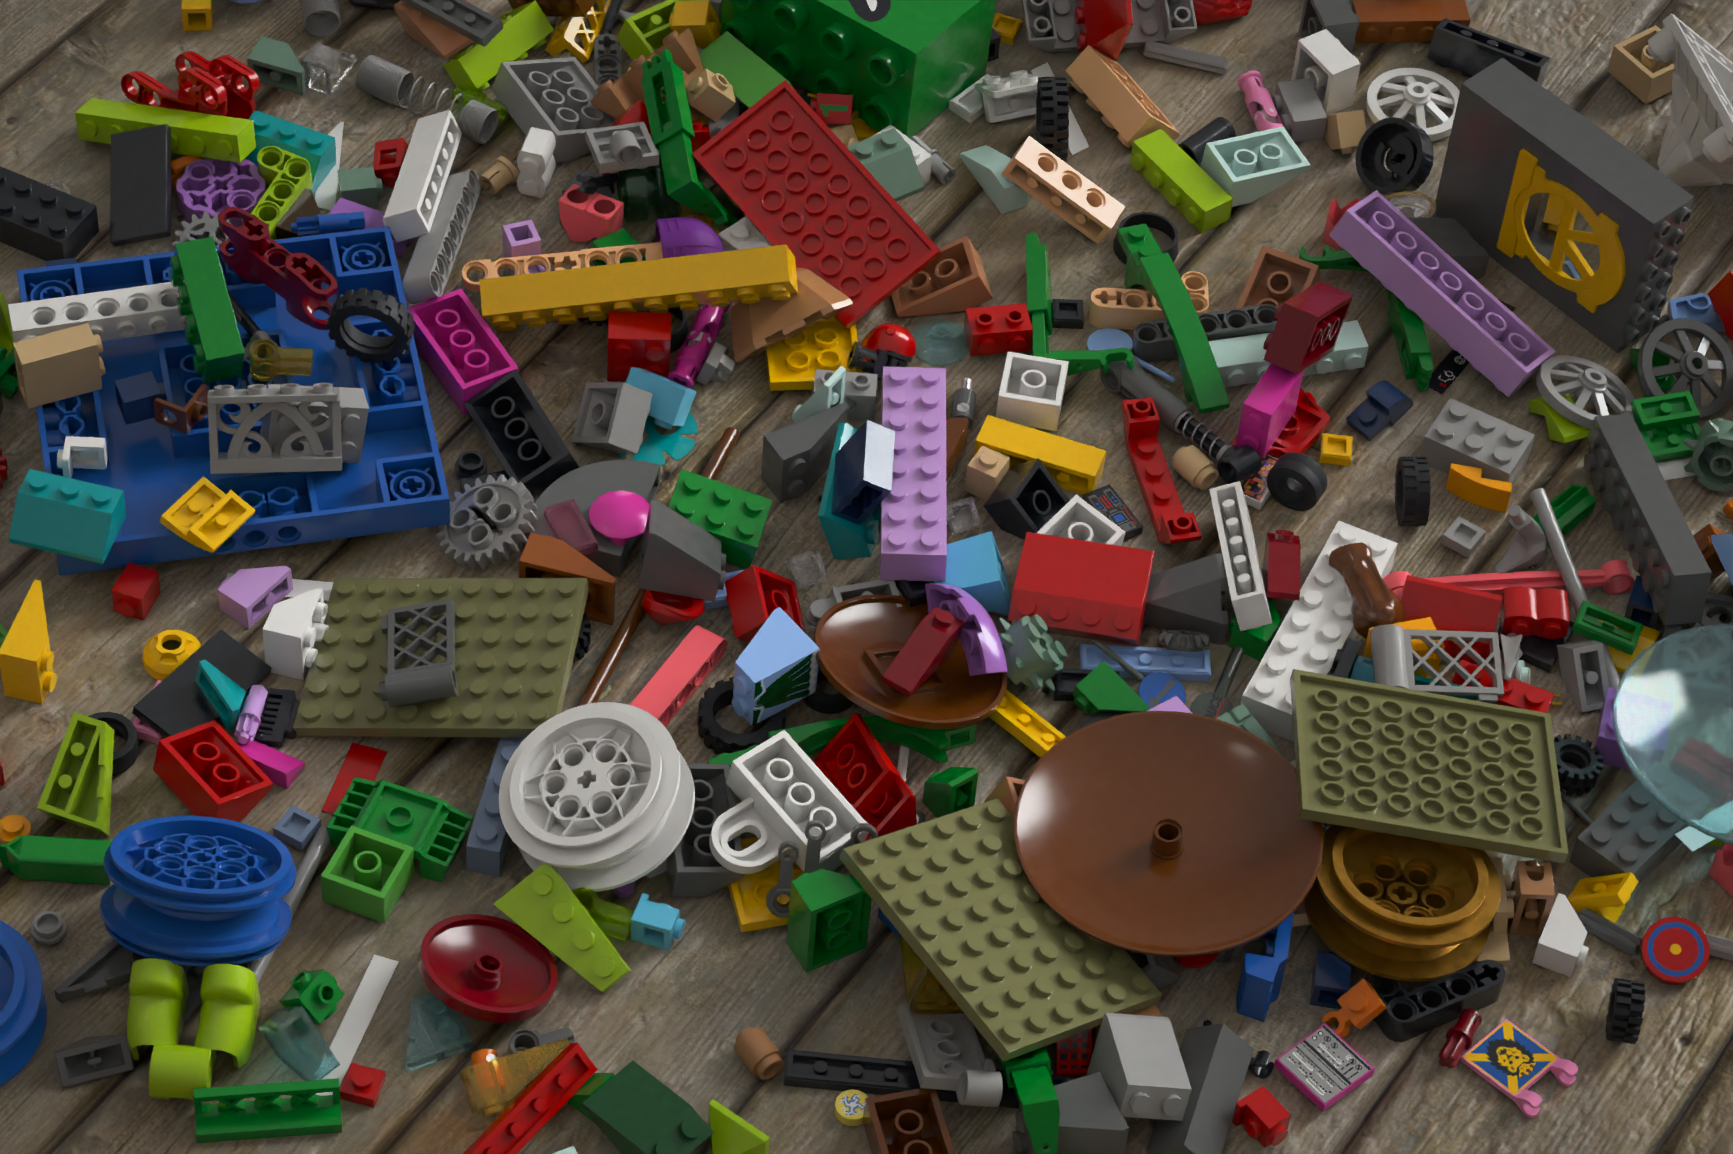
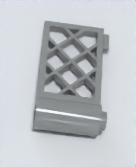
(1394, 661)

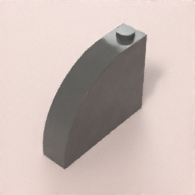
(585, 486)

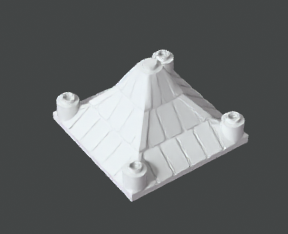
(1700, 132)

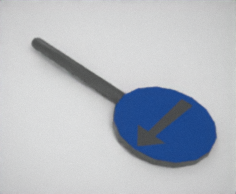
(1155, 687)

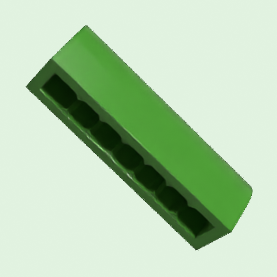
(742, 68)

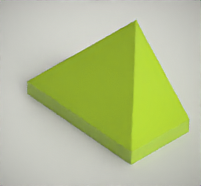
(733, 1133)

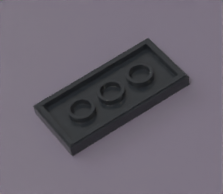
(140, 185)
(179, 701)

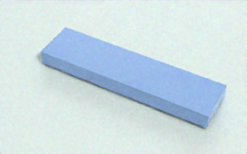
(1147, 660)

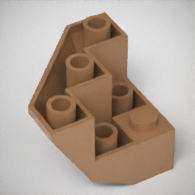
(627, 89)

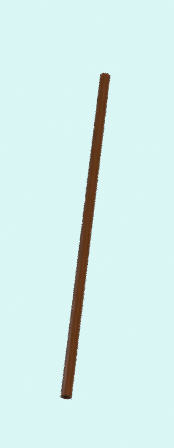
(636, 612)

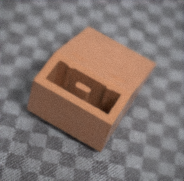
(430, 32)

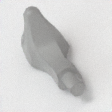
(1527, 547)

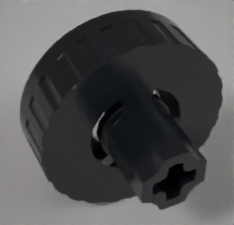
(1408, 156)

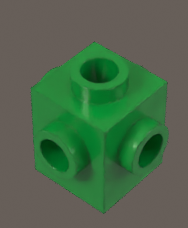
(315, 992)

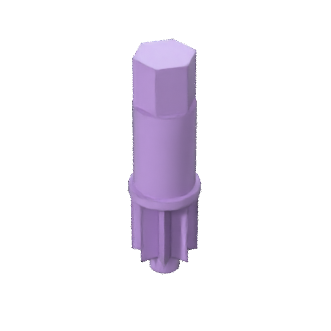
(249, 718)

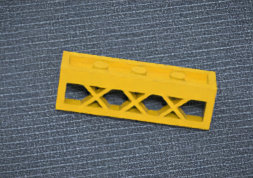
(570, 27)

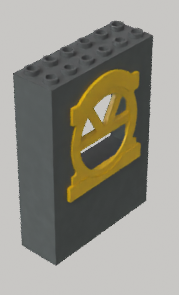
(1523, 141)

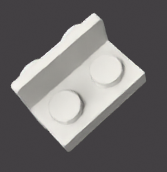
(1009, 96)

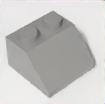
(612, 417)

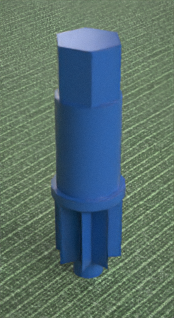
(328, 223)

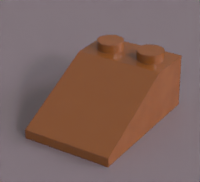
(556, 559)

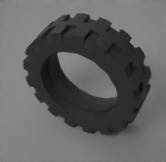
(376, 306)
(721, 739)

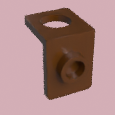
(186, 417)

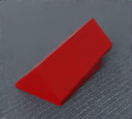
(868, 778)

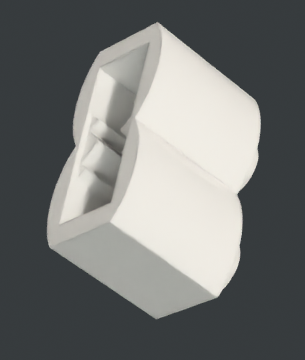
(536, 162)

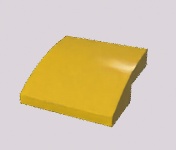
(206, 515)

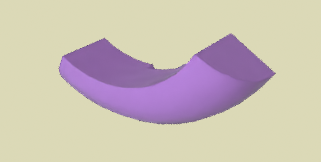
(978, 635)

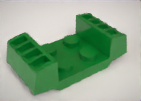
(406, 817)

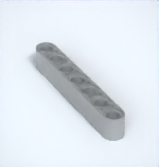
(438, 249)

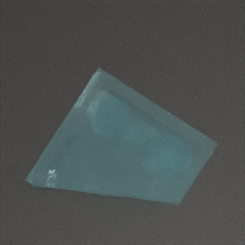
(434, 1033)

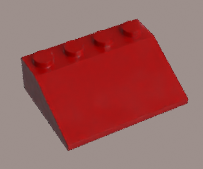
(1103, 25)
(1083, 587)

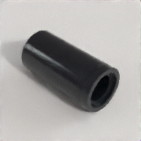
(1215, 130)

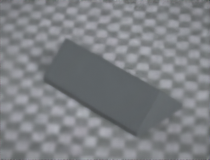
(1216, 1071)

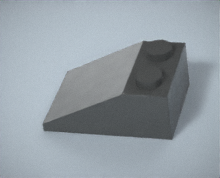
(800, 452)

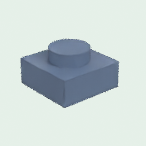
(296, 827)

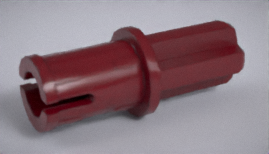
(1459, 1038)

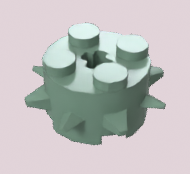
(1713, 455)
(1031, 652)

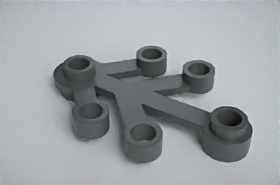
(811, 863)

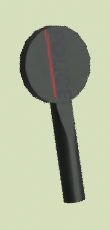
(1216, 703)

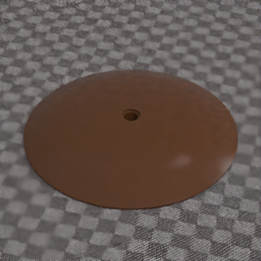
(1166, 834)

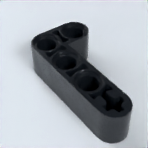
(1436, 1001)

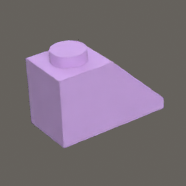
(254, 592)

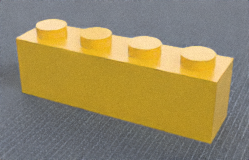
(1069, 462)

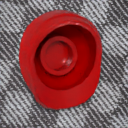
(891, 338)
(671, 608)

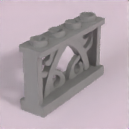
(241, 460)

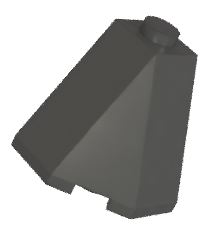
(1190, 598)

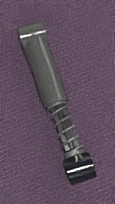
(1232, 461)

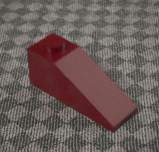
(1282, 565)
(924, 651)

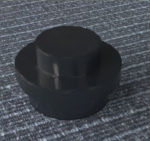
(470, 464)

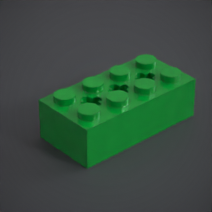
(207, 310)

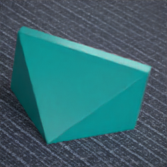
(221, 692)

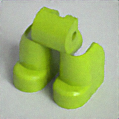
(157, 1018)

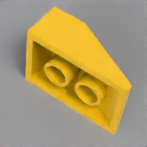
(26, 652)

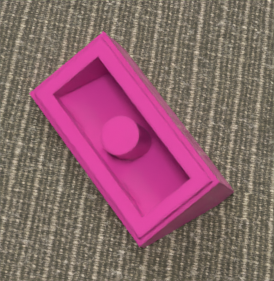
(276, 765)

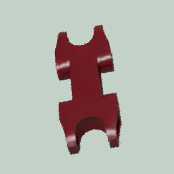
(263, 260)

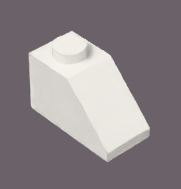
(1562, 940)

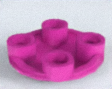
(619, 515)

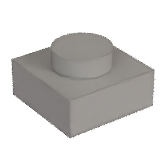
(1463, 537)

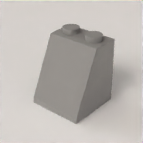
(1142, 1066)

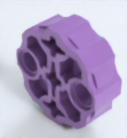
(216, 185)

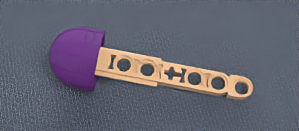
(673, 239)

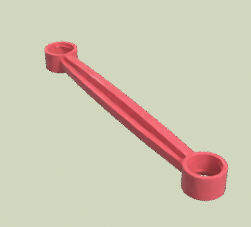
(1535, 580)

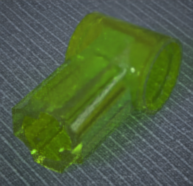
(610, 918)

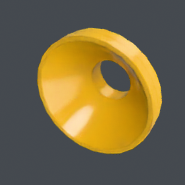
(162, 662)

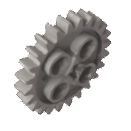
(502, 504)

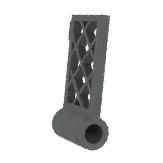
(422, 679)

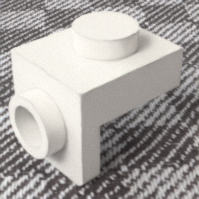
(82, 453)

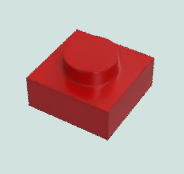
(362, 1085)

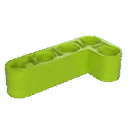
(287, 179)

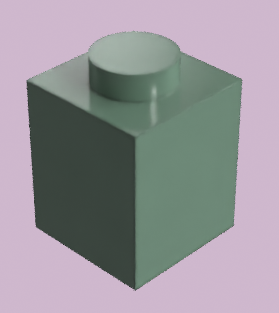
(360, 186)

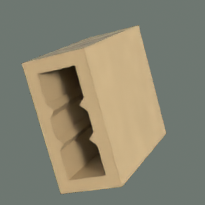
(59, 365)

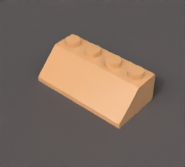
(1117, 97)

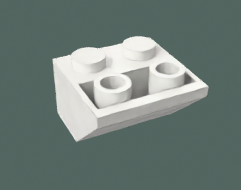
(293, 632)

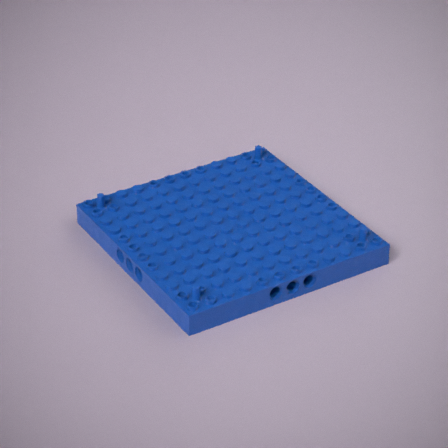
(400, 465)

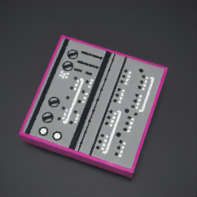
(1324, 1067)

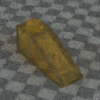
(501, 1079)

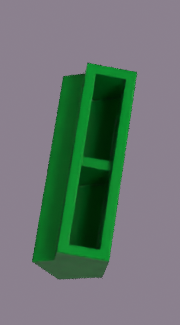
(1571, 507)

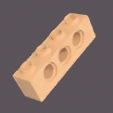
(1063, 190)

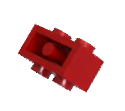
(1005, 329)

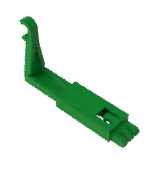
(671, 135)
(1040, 313)
(1405, 323)
(1036, 1095)

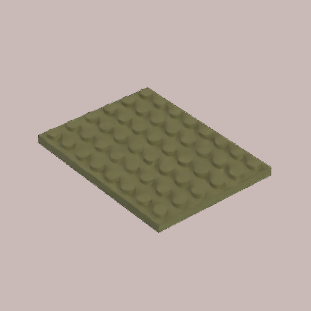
(509, 657)
(1426, 766)
(989, 935)

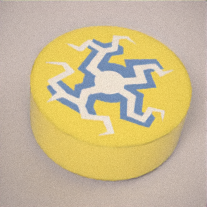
(850, 1107)

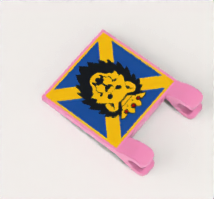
(1516, 1062)

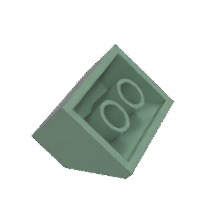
(890, 163)

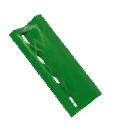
(268, 1114)

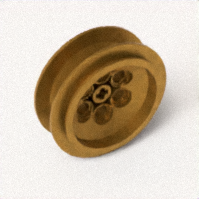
(1402, 903)

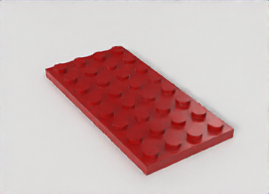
(817, 199)

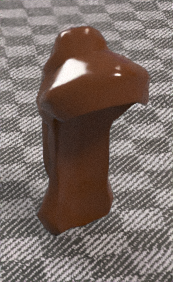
(1372, 599)

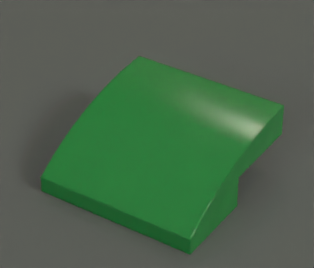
(1666, 424)

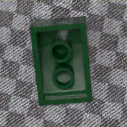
(645, 1115)

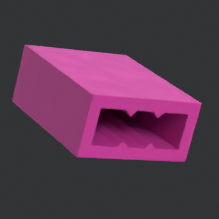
(1268, 408)

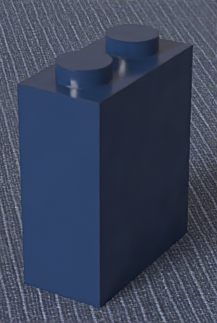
(863, 472)

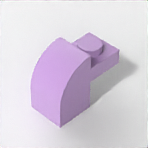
(521, 240)

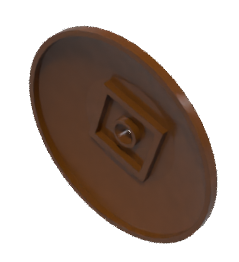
(862, 640)

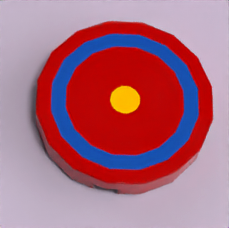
(1674, 950)

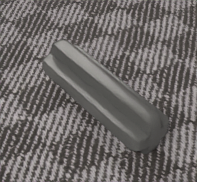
(1610, 931)

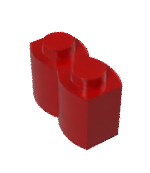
(1535, 612)

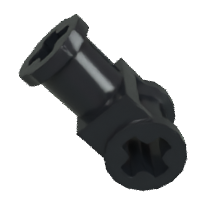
(878, 359)

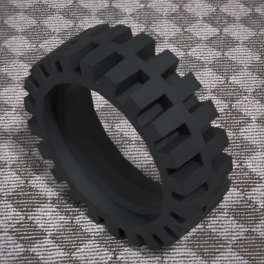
(1052, 115)

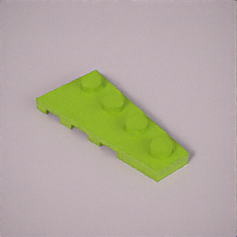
(561, 923)

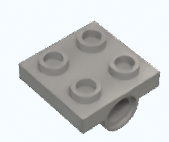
(622, 147)

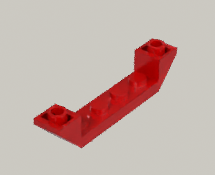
(1153, 475)

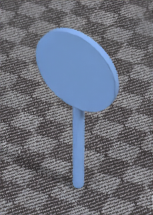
(1114, 338)

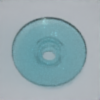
(940, 342)

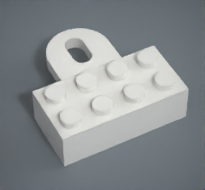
(779, 797)

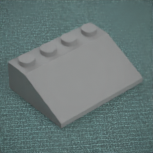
(553, 98)

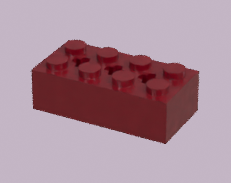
(1307, 327)

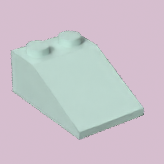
(1253, 163)

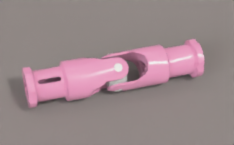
(1259, 101)

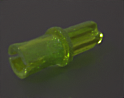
(481, 97)

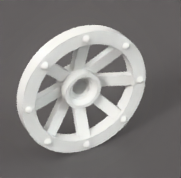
(1414, 98)

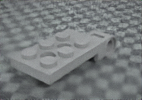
(951, 1057)

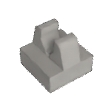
(716, 367)

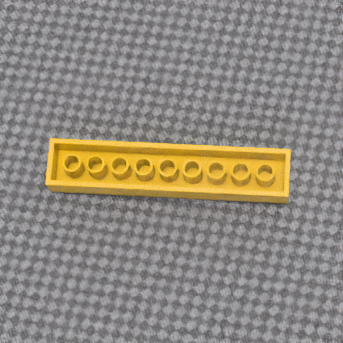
(639, 287)

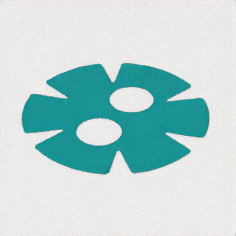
(672, 444)

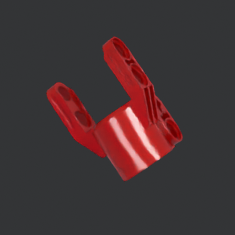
(212, 93)

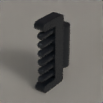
(278, 718)

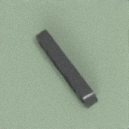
(612, 58)

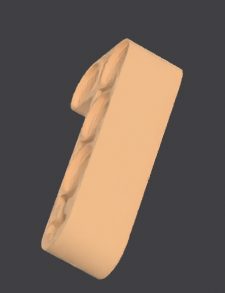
(1129, 307)

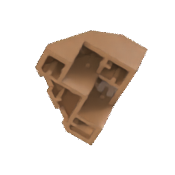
(772, 321)

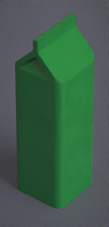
(56, 859)

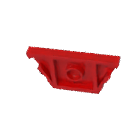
(1302, 429)

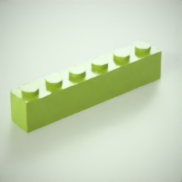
(191, 132)

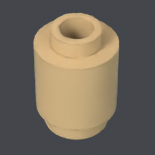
(1195, 467)

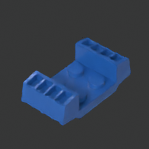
(1263, 975)

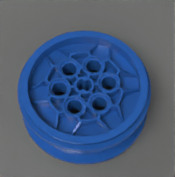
(197, 890)

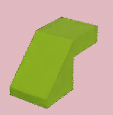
(1559, 427)

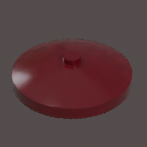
(487, 968)

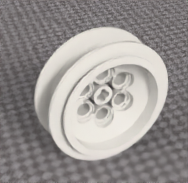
(597, 795)

